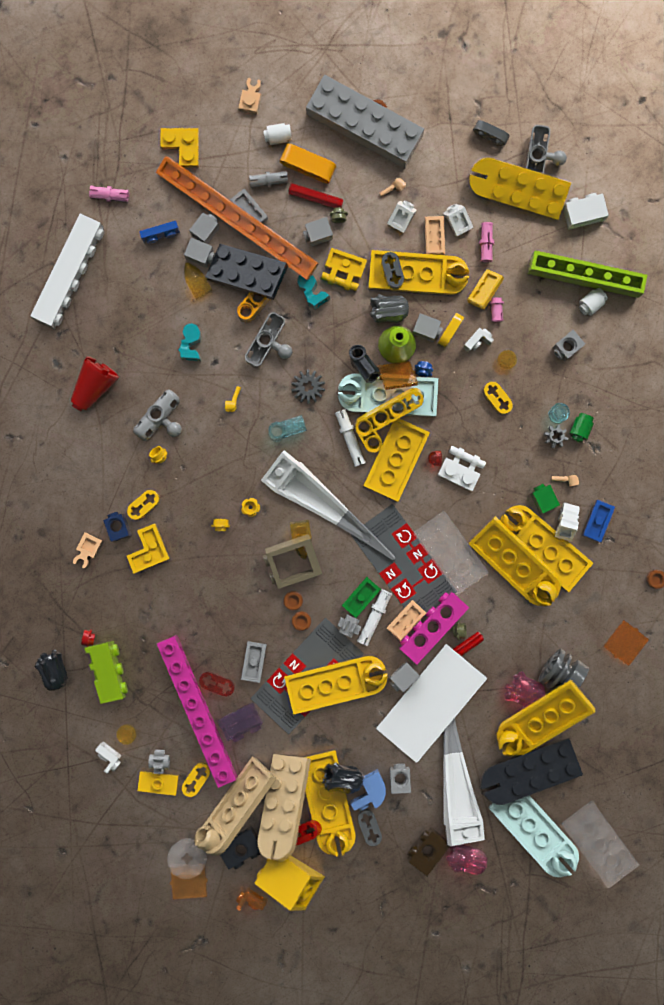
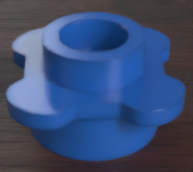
(423, 369)

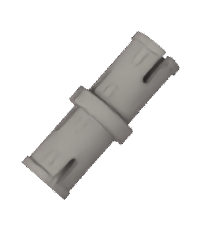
(268, 179)

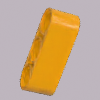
(308, 163)
(255, 307)

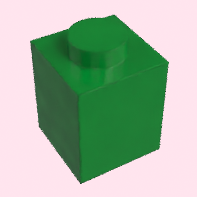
(544, 498)

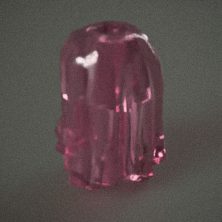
(524, 690)
(467, 859)

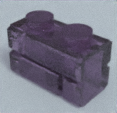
(241, 721)

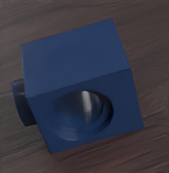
(123, 533)

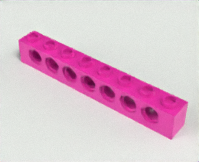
(197, 711)

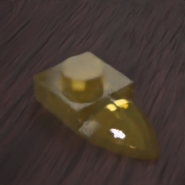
(196, 281)
(299, 529)

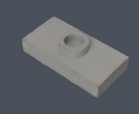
(247, 203)

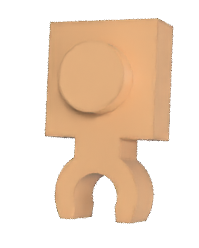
(250, 99)
(88, 547)

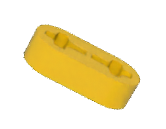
(450, 330)
(501, 395)
(146, 508)
(192, 776)

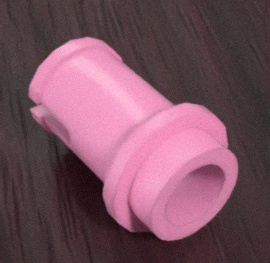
(496, 309)

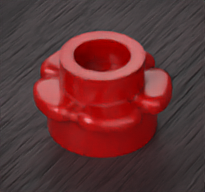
(87, 638)

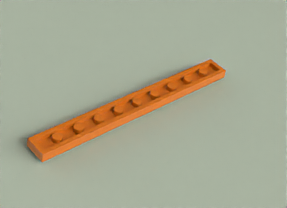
(237, 217)

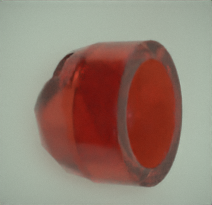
(435, 458)

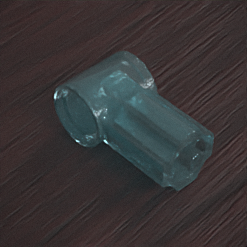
(289, 428)

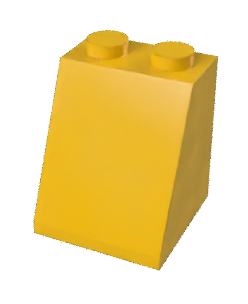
(289, 882)

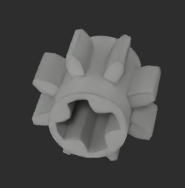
(554, 431)
(349, 626)
(159, 761)

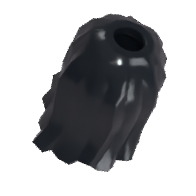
(52, 670)
(342, 778)

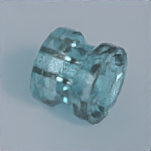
(562, 413)

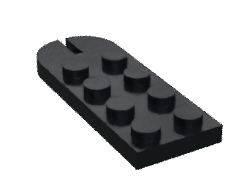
(531, 773)

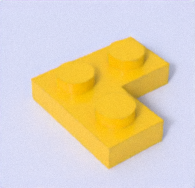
(186, 141)
(153, 552)

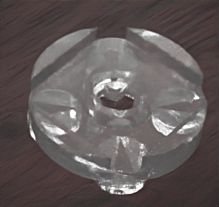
(179, 867)

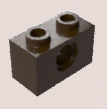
(423, 862)

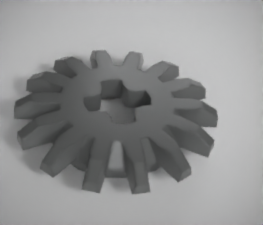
(311, 393)

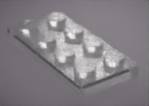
(450, 552)
(600, 844)

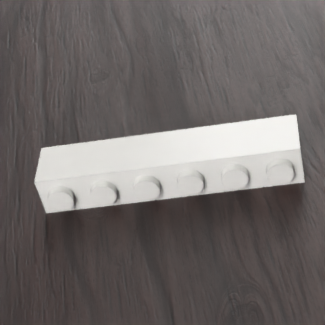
(67, 271)

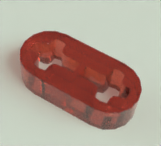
(218, 679)

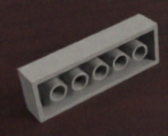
(364, 121)

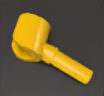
(230, 406)

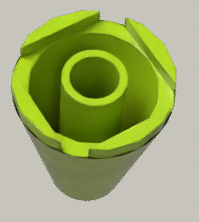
(397, 344)

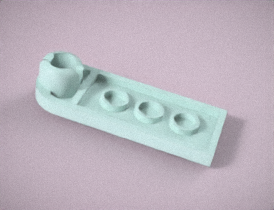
(373, 394)
(538, 835)

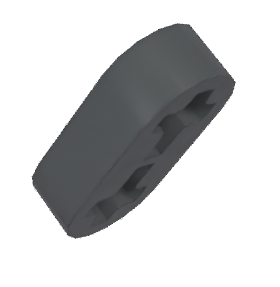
(491, 133)
(396, 268)
(365, 829)

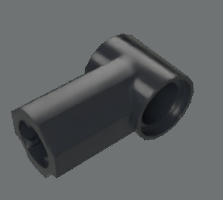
(363, 364)

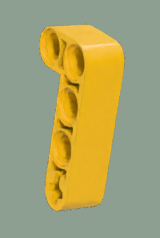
(391, 415)

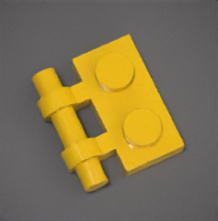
(344, 263)

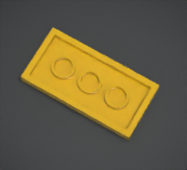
(396, 459)

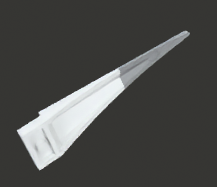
(299, 485)
(461, 809)

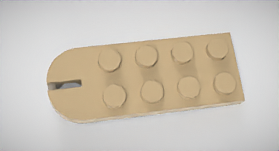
(283, 807)
(234, 808)

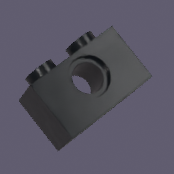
(246, 838)

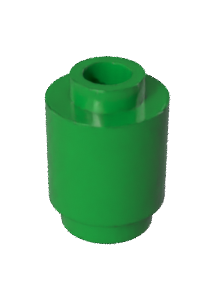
(582, 427)

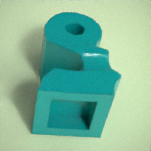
(308, 288)
(193, 336)

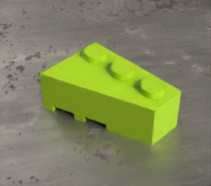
(107, 671)

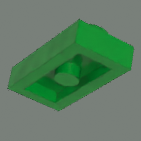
(361, 597)

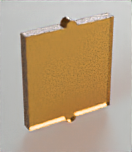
(397, 375)
(626, 642)
(189, 888)

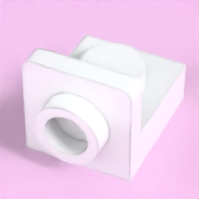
(402, 215)
(458, 219)
(474, 341)
(107, 753)

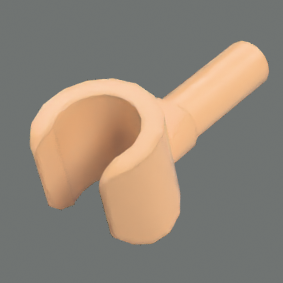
(399, 184)
(572, 479)

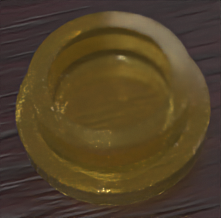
(507, 359)
(126, 734)

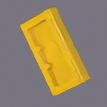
(485, 289)
(158, 783)

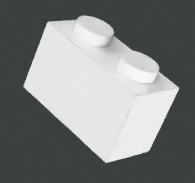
(585, 211)

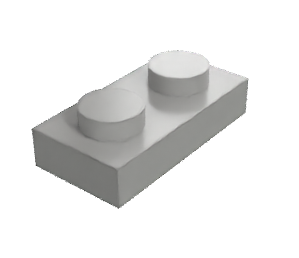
(253, 661)

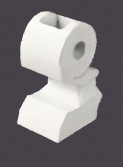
(568, 522)

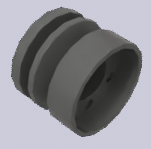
(559, 671)

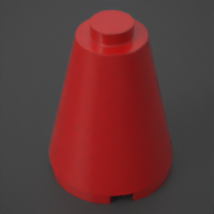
(92, 383)

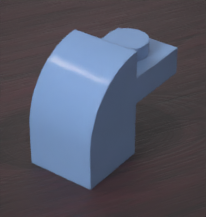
(374, 793)

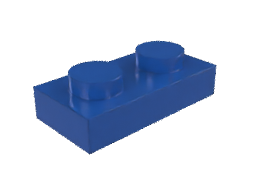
(165, 230)
(598, 521)

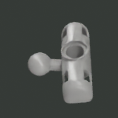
(538, 144)
(272, 332)
(162, 405)

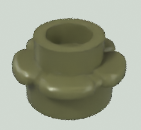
(338, 215)
(460, 631)

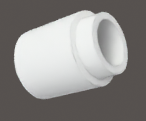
(277, 134)
(592, 302)

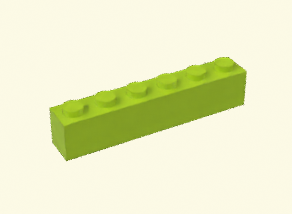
(587, 274)

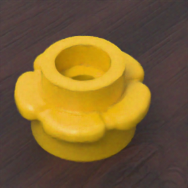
(158, 455)
(250, 502)
(220, 524)

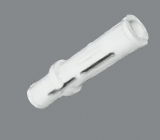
(350, 438)
(374, 617)

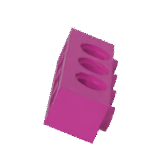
(457, 609)

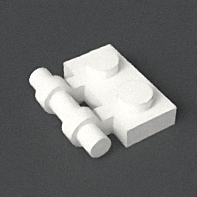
(458, 473)

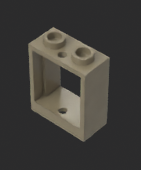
(287, 546)

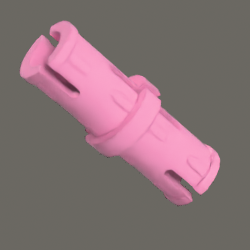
(109, 193)
(486, 241)

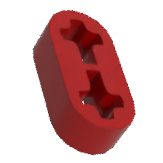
(305, 837)

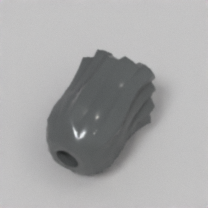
(389, 308)

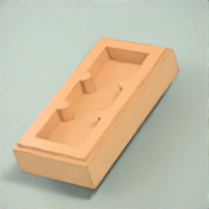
(434, 235)
(406, 620)

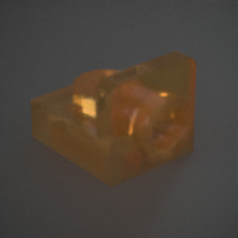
(254, 900)

